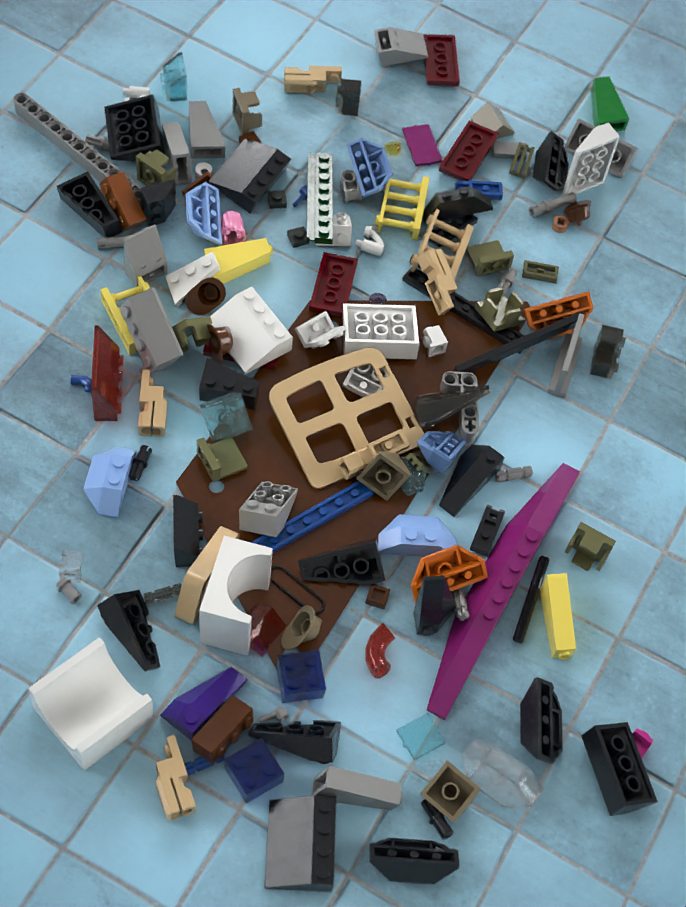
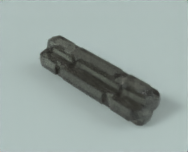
(162, 594)

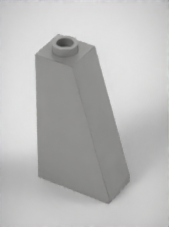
(204, 133)
(177, 151)
(357, 788)

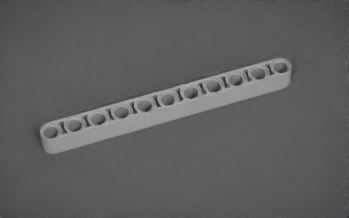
(68, 141)

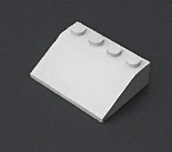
(592, 160)
(381, 327)
(254, 329)

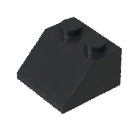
(158, 201)

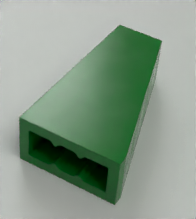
(607, 105)

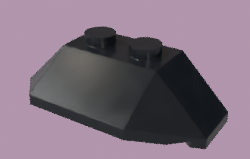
(551, 163)
(457, 203)
(541, 721)
(413, 860)

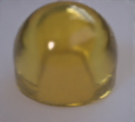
(393, 147)

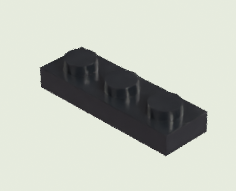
(458, 222)

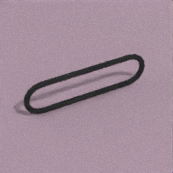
(301, 583)

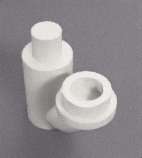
(136, 92)
(375, 248)

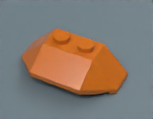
(556, 310)
(455, 563)

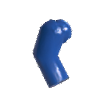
(82, 380)

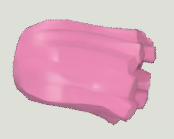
(232, 228)

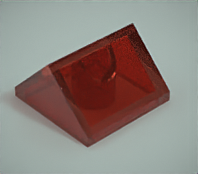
(265, 627)

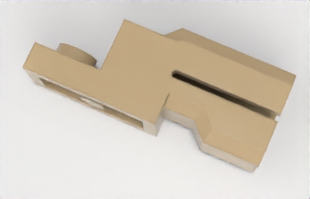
(310, 81)
(440, 279)
(151, 400)
(355, 462)
(173, 772)

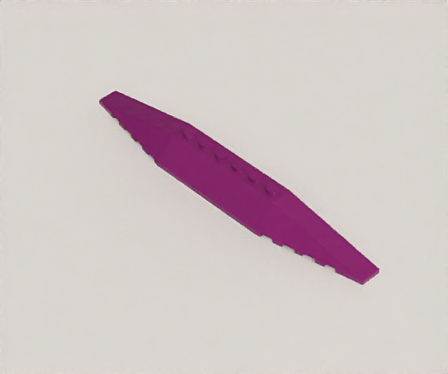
(491, 595)

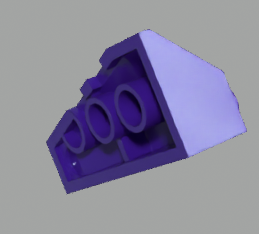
(196, 707)

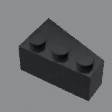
(222, 380)

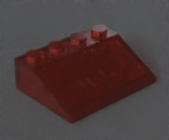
(106, 377)

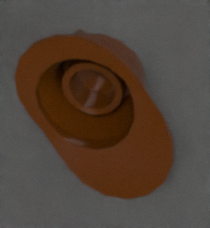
(578, 211)
(205, 296)
(220, 342)

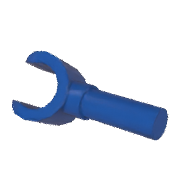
(303, 191)

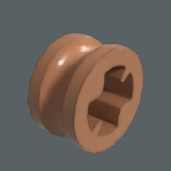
(559, 228)

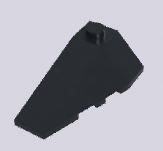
(312, 741)

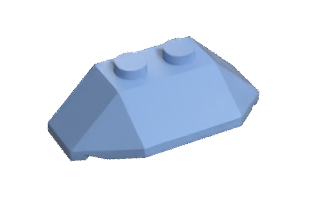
(204, 212)
(108, 480)
(415, 536)

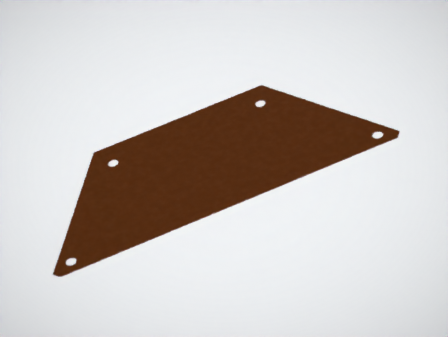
(273, 459)

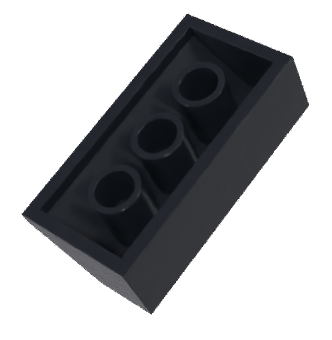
(618, 768)

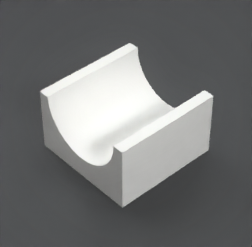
(237, 569)
(90, 704)

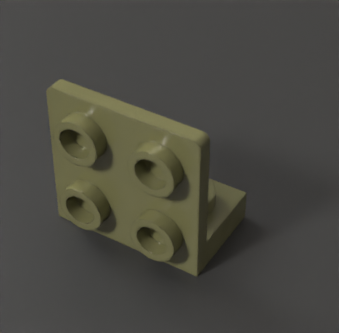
(489, 257)
(220, 458)

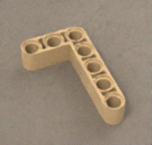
(198, 577)

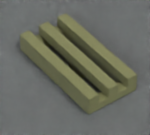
(525, 149)
(538, 272)
(420, 462)

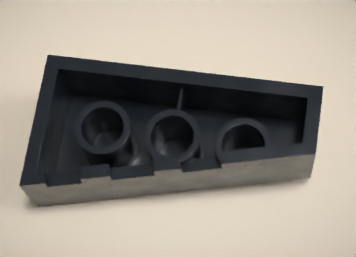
(90, 204)

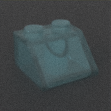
(174, 79)
(226, 416)

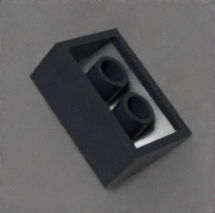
(186, 531)

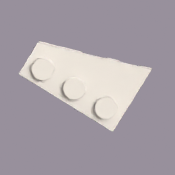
(187, 277)

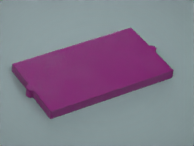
(422, 145)

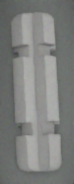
(514, 473)
(461, 604)

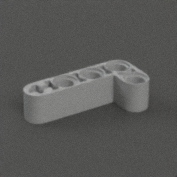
(458, 382)

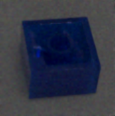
(300, 676)
(254, 770)

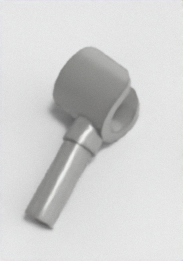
(280, 712)

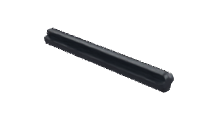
(531, 599)

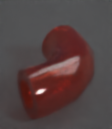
(376, 649)

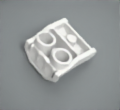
(364, 380)

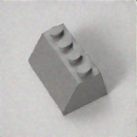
(623, 156)
(151, 330)

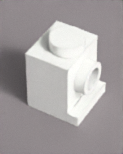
(434, 340)

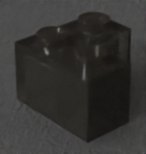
(349, 97)
(606, 351)

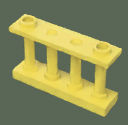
(416, 214)
(114, 312)

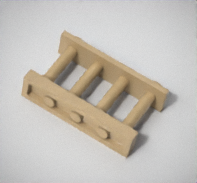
(458, 248)

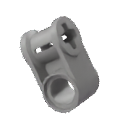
(350, 186)

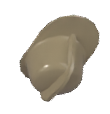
(301, 629)

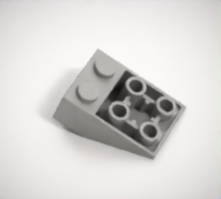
(399, 46)
(144, 255)
(267, 509)

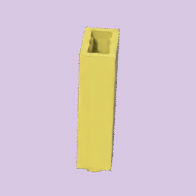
(240, 258)
(558, 615)

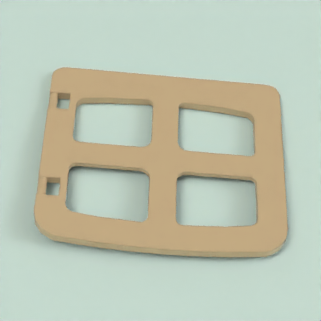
(343, 411)

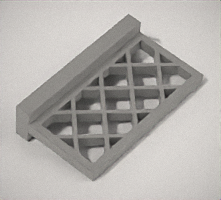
(566, 361)

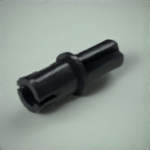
(140, 463)
(437, 820)

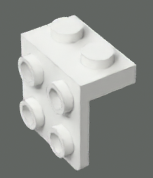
(341, 230)
(318, 331)

